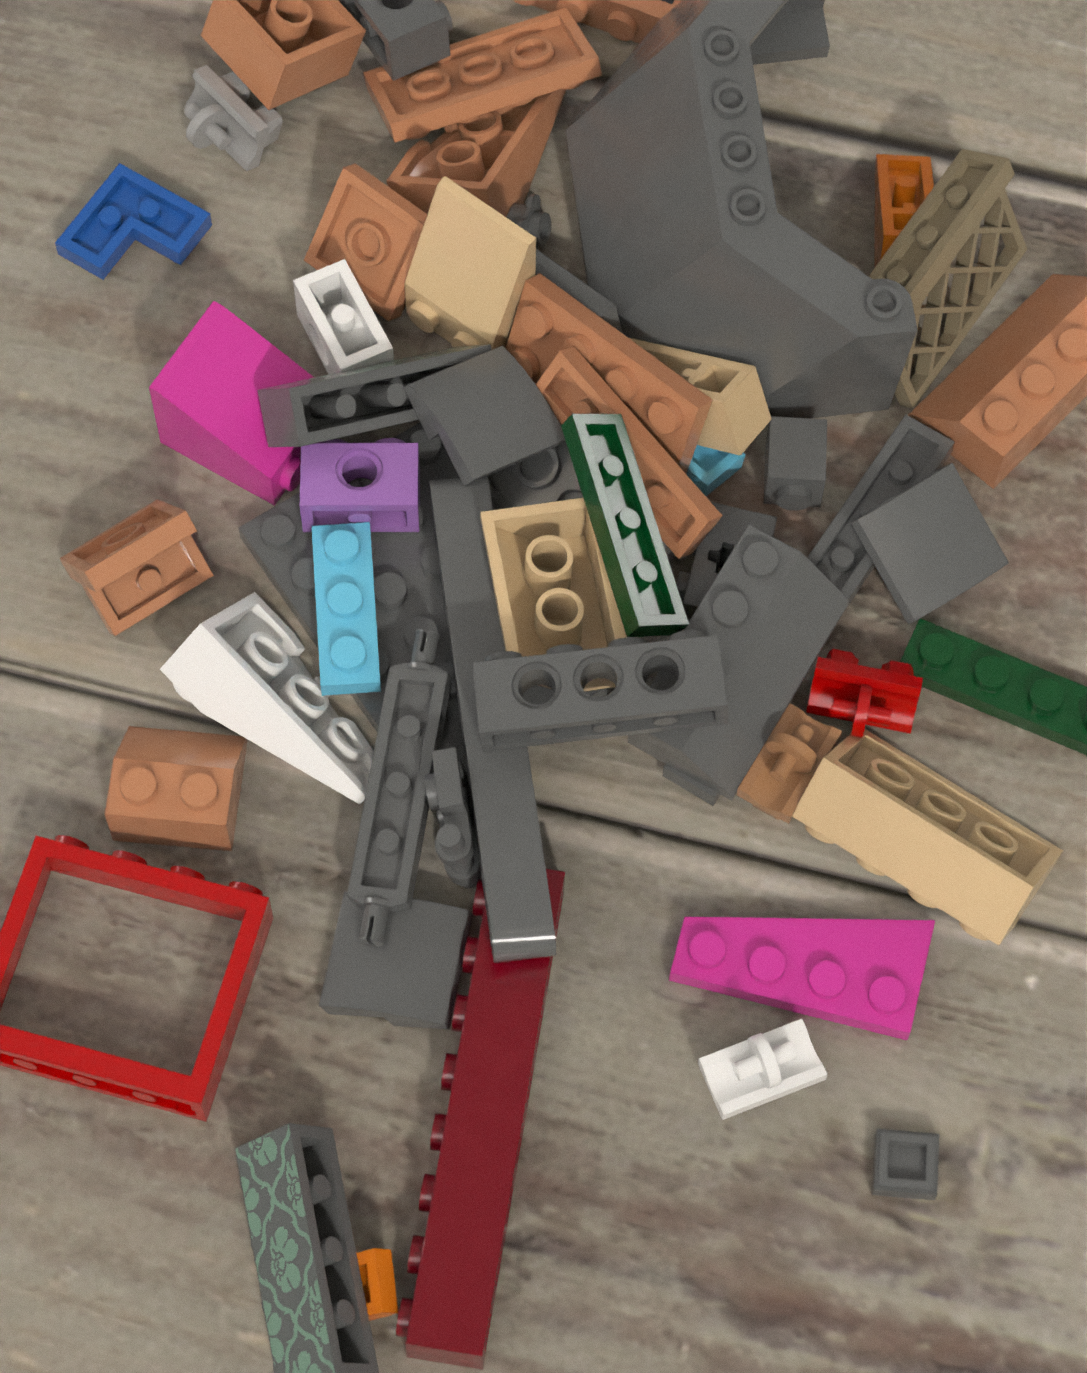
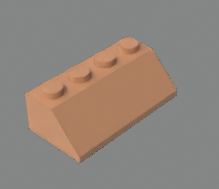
(1015, 382)

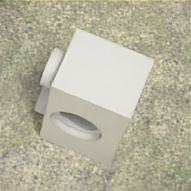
(340, 319)

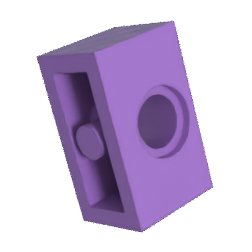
(386, 503)

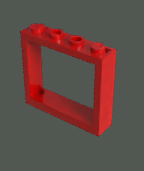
(109, 1073)

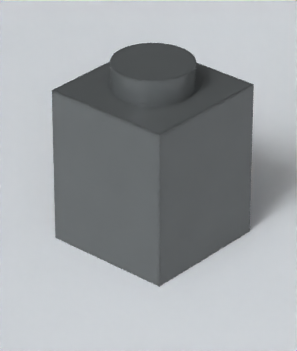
(795, 462)

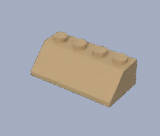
(926, 835)

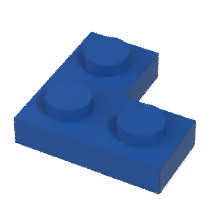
(130, 210)

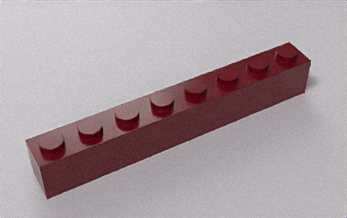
(477, 1149)

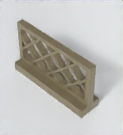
(923, 254)

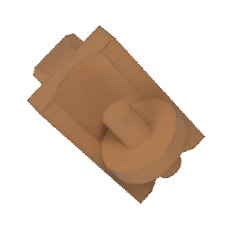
(787, 763)

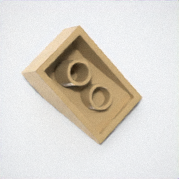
(468, 270)

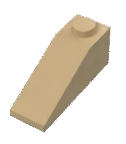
(738, 398)

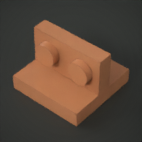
(373, 233)
(139, 565)

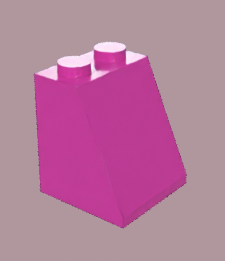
(212, 408)

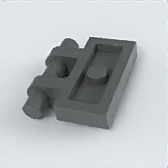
(450, 797)

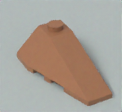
(486, 157)

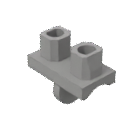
(222, 117)

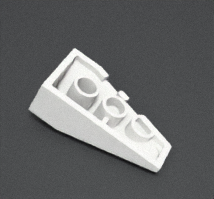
(250, 679)

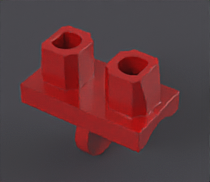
(864, 693)

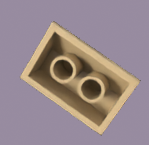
(550, 580)

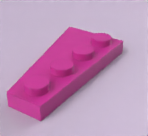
(822, 968)

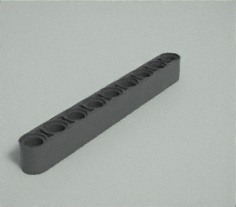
(497, 779)

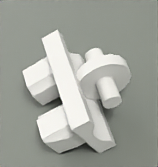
(762, 1069)

